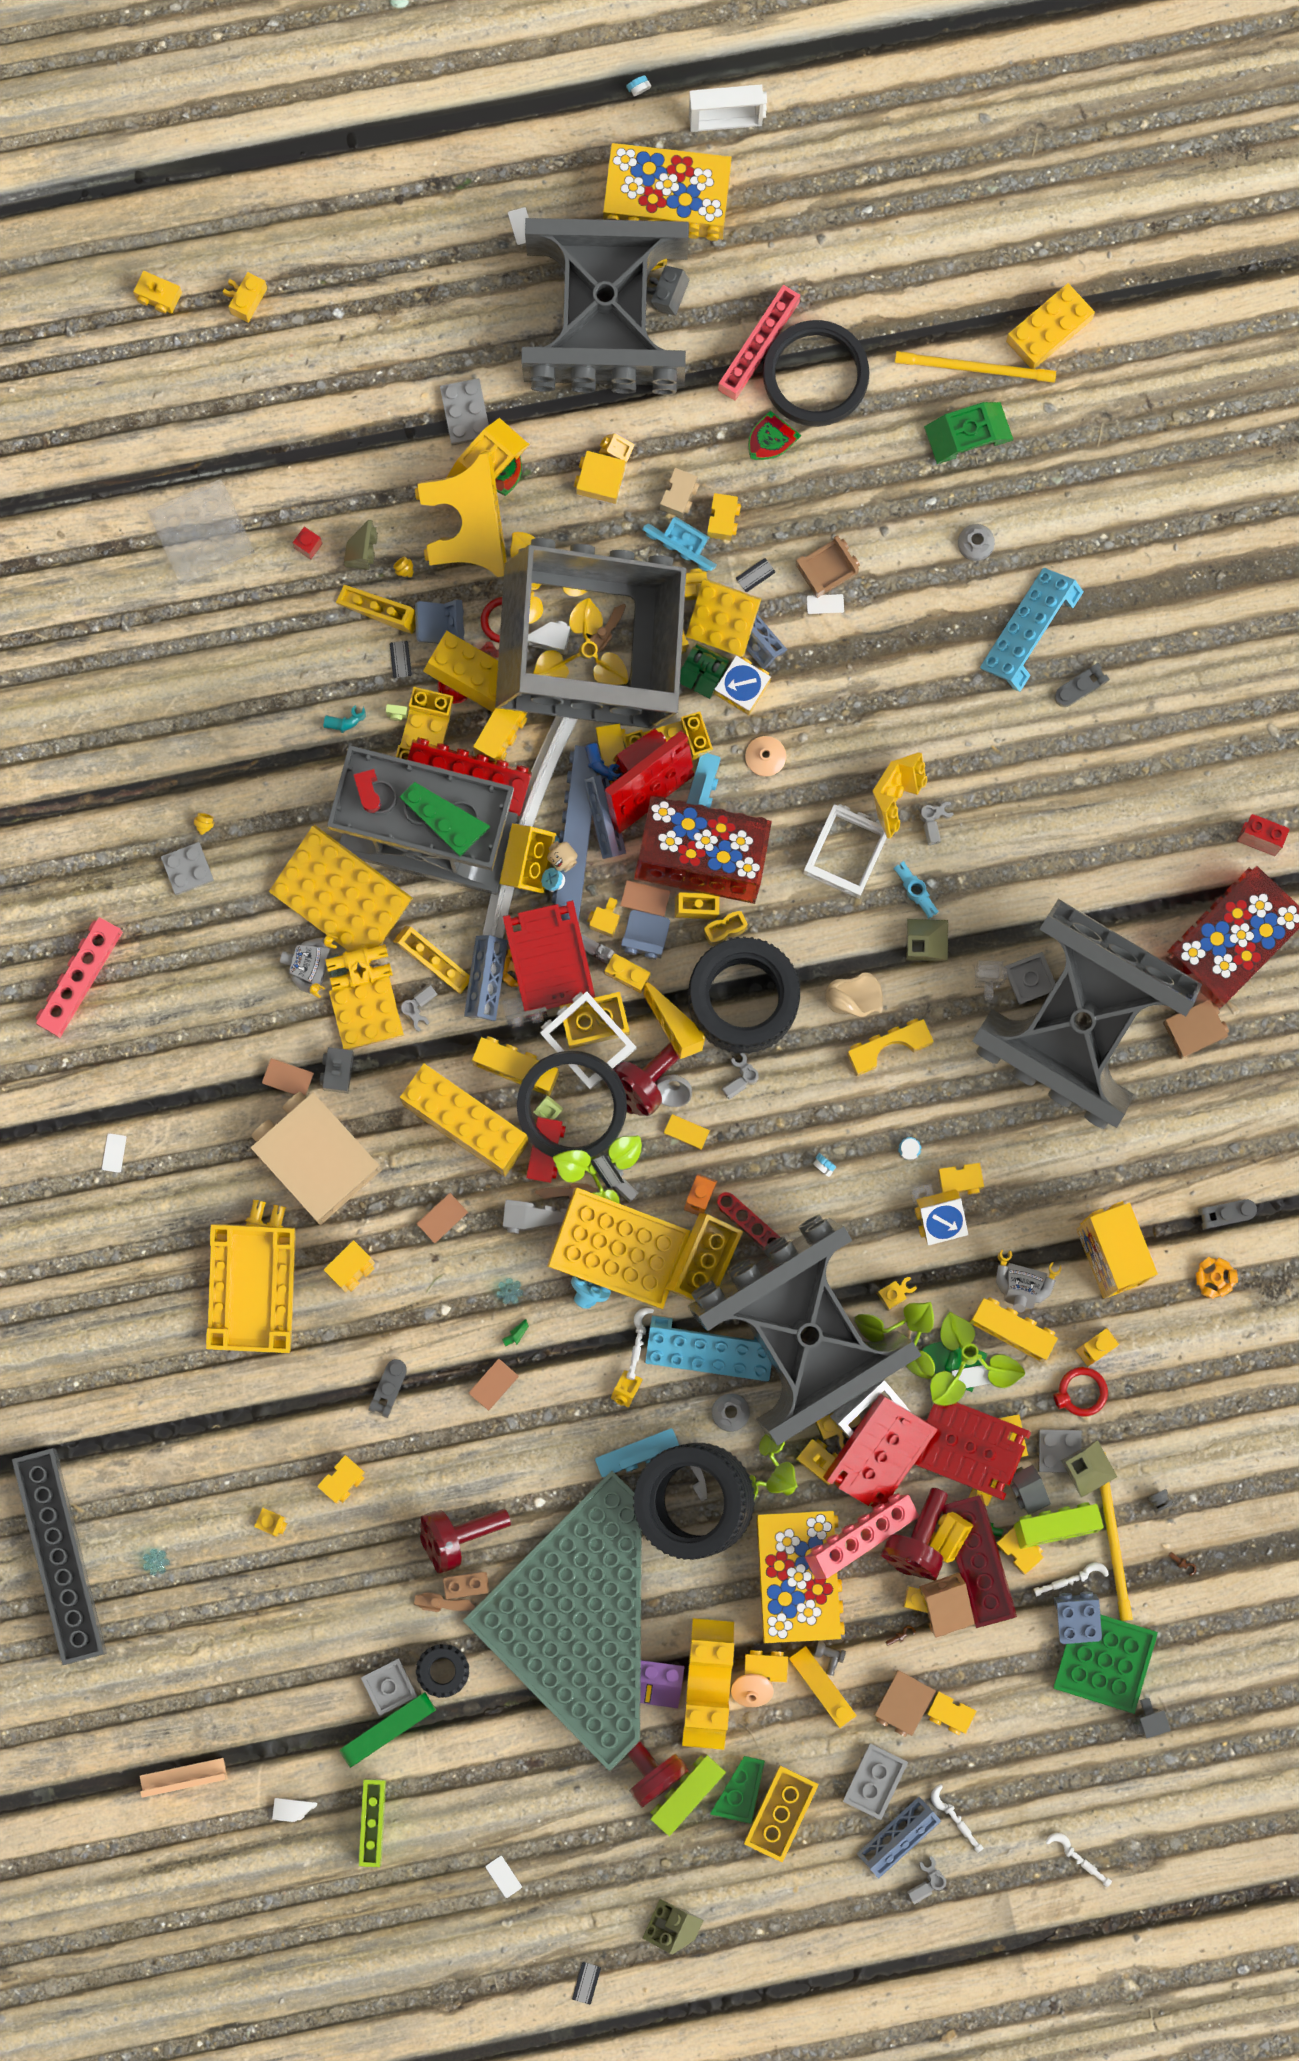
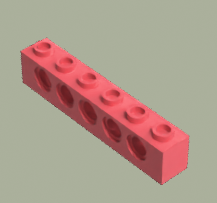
(759, 342)
(79, 989)
(903, 1514)

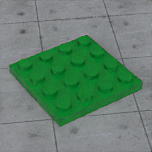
(1108, 1669)

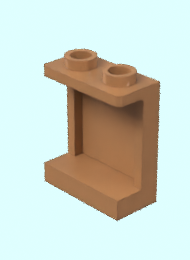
(828, 566)
(1196, 1030)
(466, 1585)
(947, 1605)
(904, 1704)

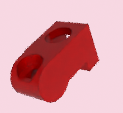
(368, 797)

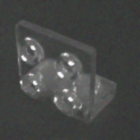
(517, 1016)

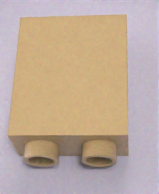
(314, 1156)

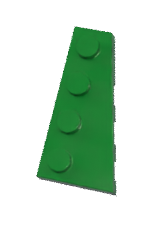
(448, 821)

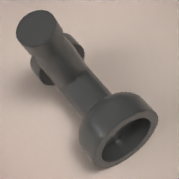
(836, 1656)

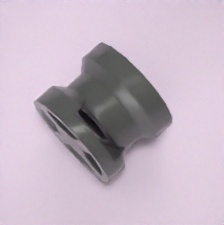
(1160, 1498)

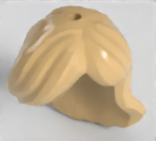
(855, 995)

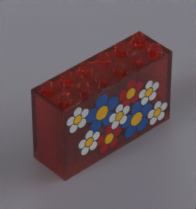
(703, 849)
(1236, 936)

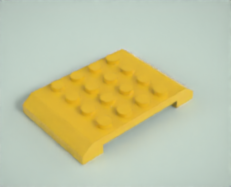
(251, 1288)

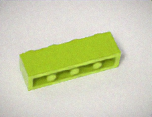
(1058, 1526)
(688, 1795)
(372, 1823)

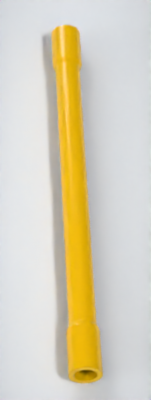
(913, 359)
(1123, 1602)

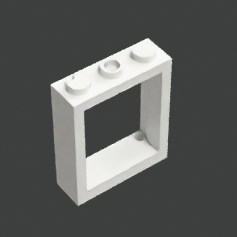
(727, 108)
(832, 880)
(565, 1012)
(854, 1407)

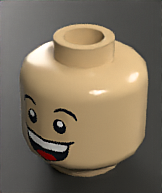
(562, 856)

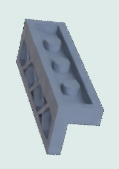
(760, 646)
(607, 835)
(482, 976)
(902, 1840)

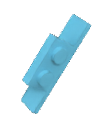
(683, 539)
(704, 780)
(636, 1453)

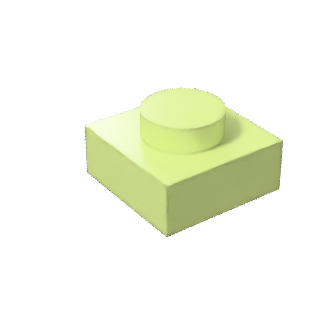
(396, 712)
(548, 1108)

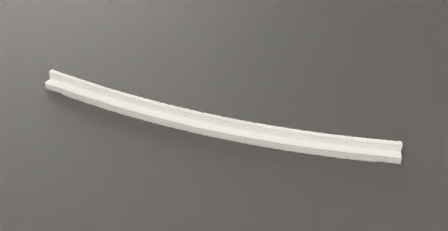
(541, 776)

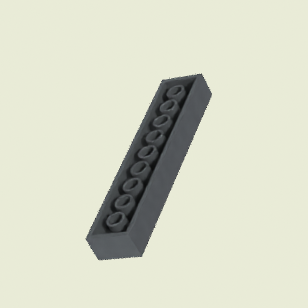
(59, 1556)

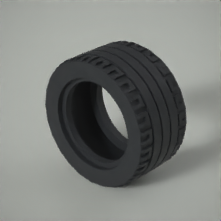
(754, 953)
(652, 1512)

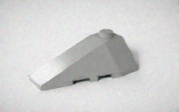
(525, 1216)

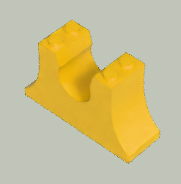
(477, 501)
(708, 1684)

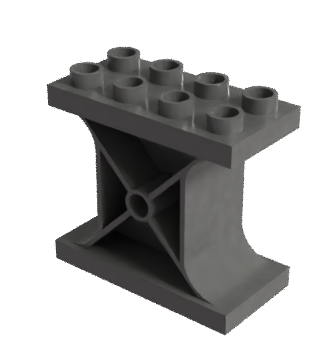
(605, 305)
(402, 840)
(1085, 1016)
(781, 1299)

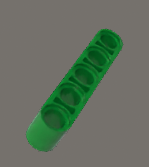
(387, 1730)

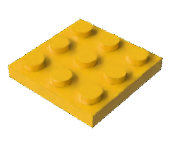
(723, 617)
(366, 1013)

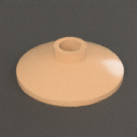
(761, 765)
(752, 1690)

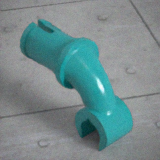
(344, 724)

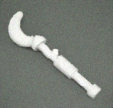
(641, 1331)
(1095, 1566)
(948, 1808)
(1069, 1851)

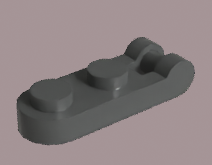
(1080, 686)
(1228, 1213)
(389, 1387)

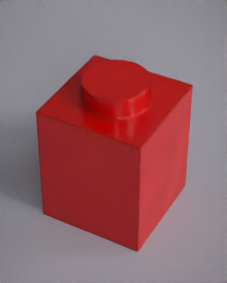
(307, 543)

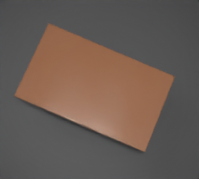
(645, 898)
(287, 1077)
(442, 1218)
(493, 1384)

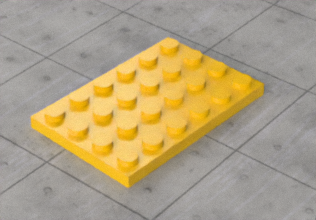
(340, 892)
(618, 1248)

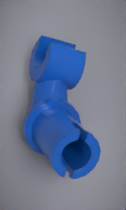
(597, 763)

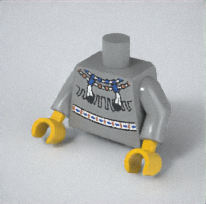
(309, 963)
(1023, 1285)

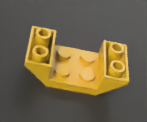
(497, 438)
(426, 719)
(691, 725)
(900, 776)

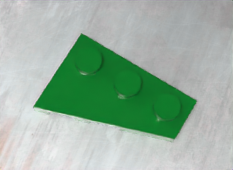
(741, 1792)

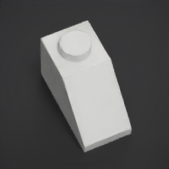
(551, 637)

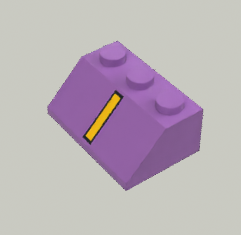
(661, 1684)

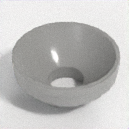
(972, 551)
(674, 1096)
(722, 1420)

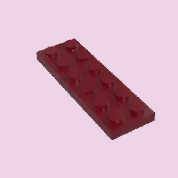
(982, 1565)

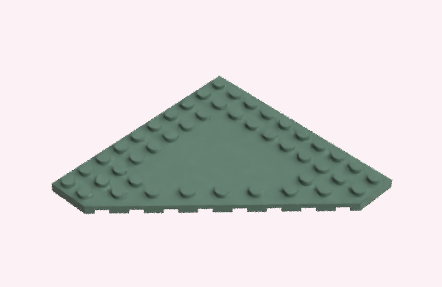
(574, 1621)

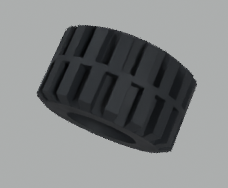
(461, 1670)

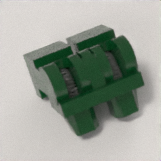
(703, 668)

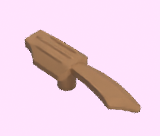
(603, 635)
(552, 1192)
(435, 1602)

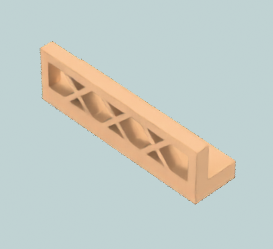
(183, 1777)

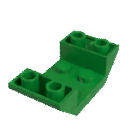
(967, 430)

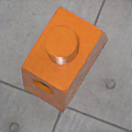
(700, 1194)

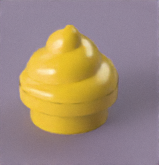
(404, 567)
(203, 822)

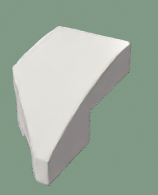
(700, 1487)
(291, 1810)

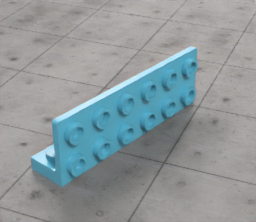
(1029, 625)
(705, 1352)

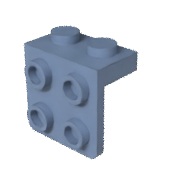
(436, 618)
(645, 934)
(1078, 1617)

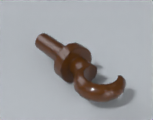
(1181, 1562)
(899, 1636)

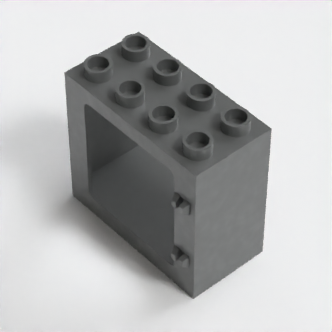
(656, 641)

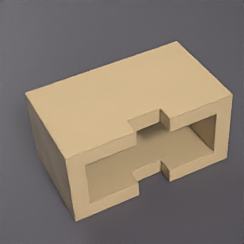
(678, 498)

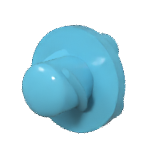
(588, 1293)

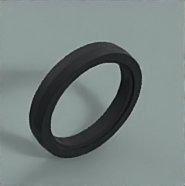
(818, 328)
(578, 1058)

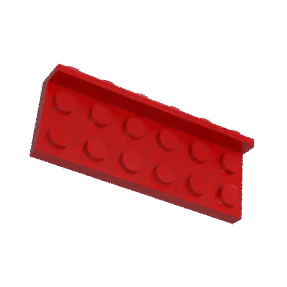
(479, 767)

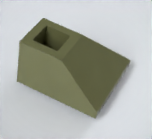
(360, 548)
(927, 940)
(1089, 1468)
(672, 1927)

